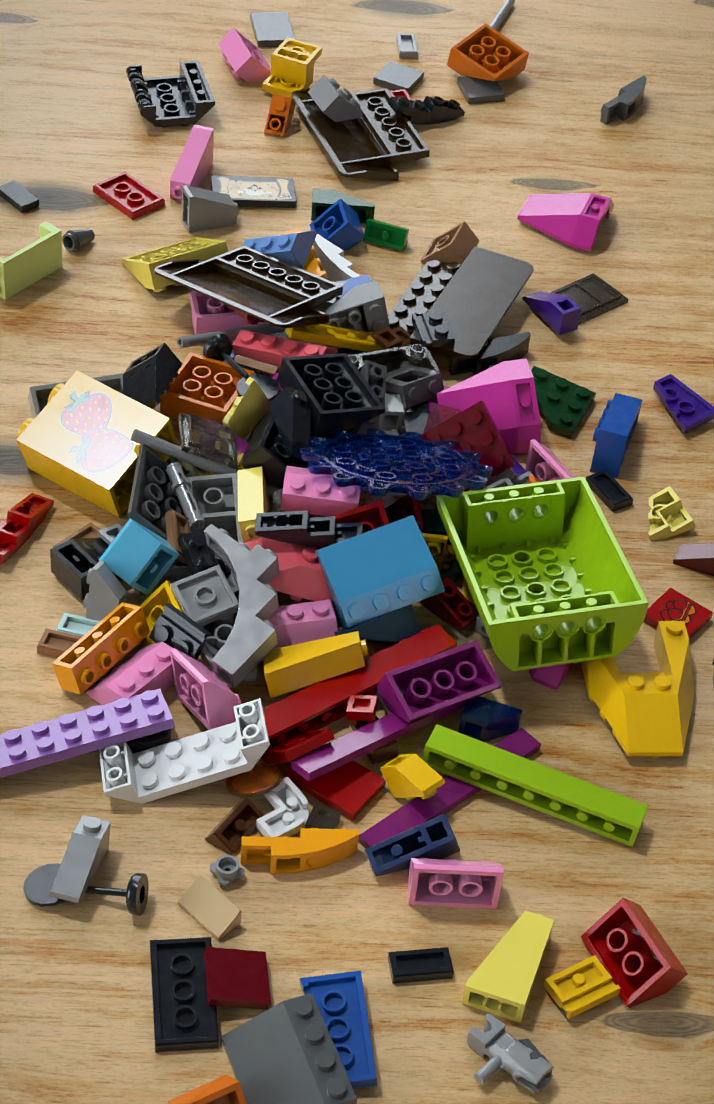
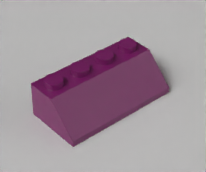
(438, 682)

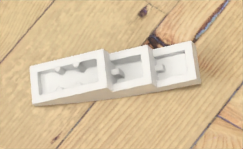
(332, 260)

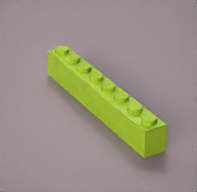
(534, 785)

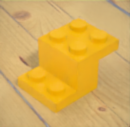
(291, 67)

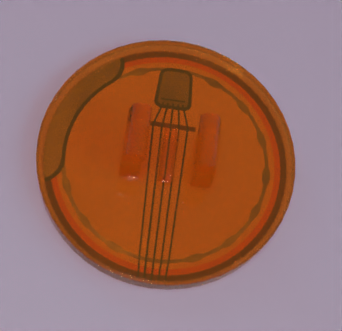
(256, 782)

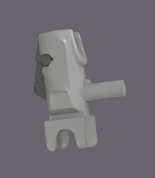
(515, 1056)

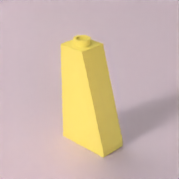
(252, 499)
(510, 970)

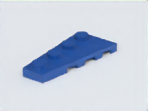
(345, 1016)

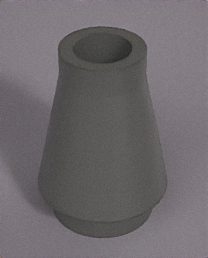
(76, 239)

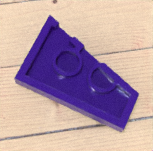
(683, 403)

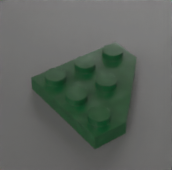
(561, 401)

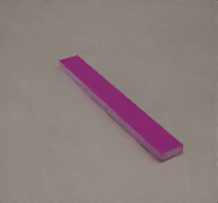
(361, 742)
(446, 798)

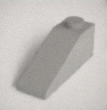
(82, 858)

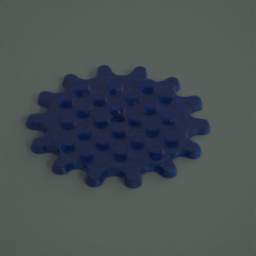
(395, 464)

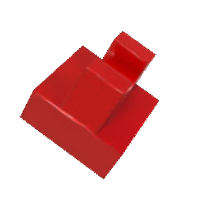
(361, 708)

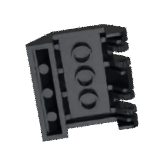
(172, 98)

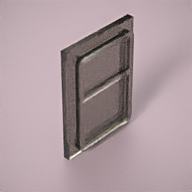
(592, 296)
(208, 440)

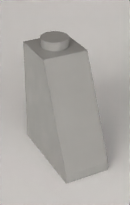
(207, 209)

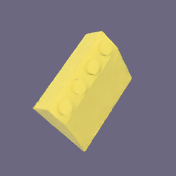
(143, 264)

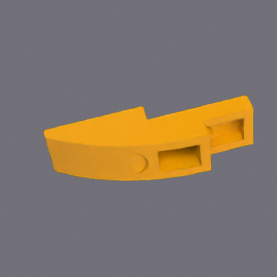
(294, 854)

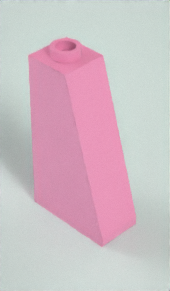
(194, 161)

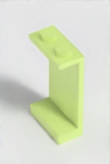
(31, 262)

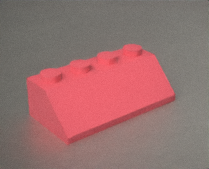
(273, 348)

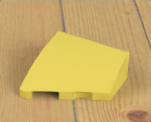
(247, 410)
(667, 515)

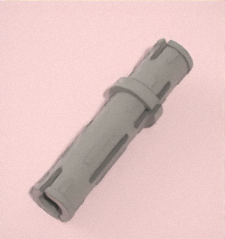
(182, 488)

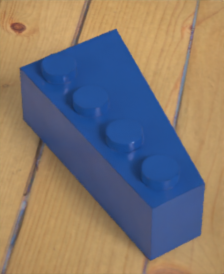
(615, 433)

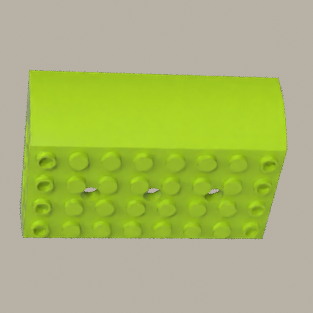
(583, 583)

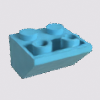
(139, 556)

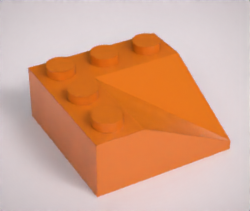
(487, 56)
(202, 389)

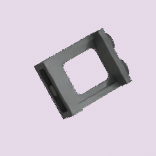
(414, 390)

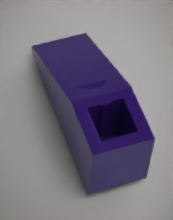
(556, 310)

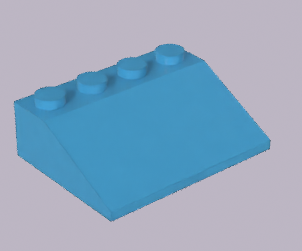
(379, 571)

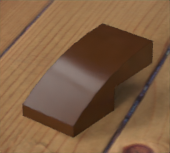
(392, 338)

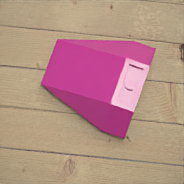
(567, 217)
(509, 397)

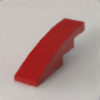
(21, 523)

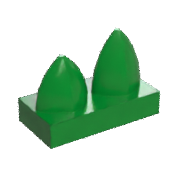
(386, 234)

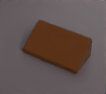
(237, 823)

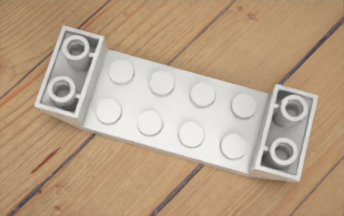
(186, 761)

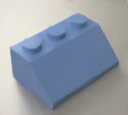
(289, 248)

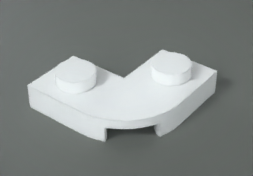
(290, 811)

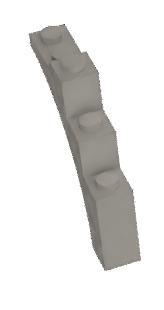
(252, 633)

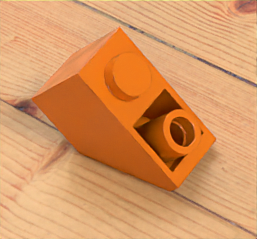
(279, 115)

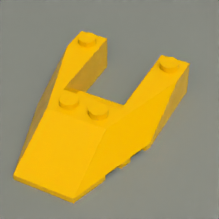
(647, 708)

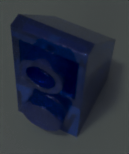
(488, 719)

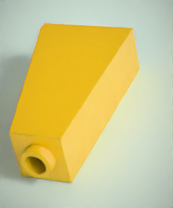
(312, 662)

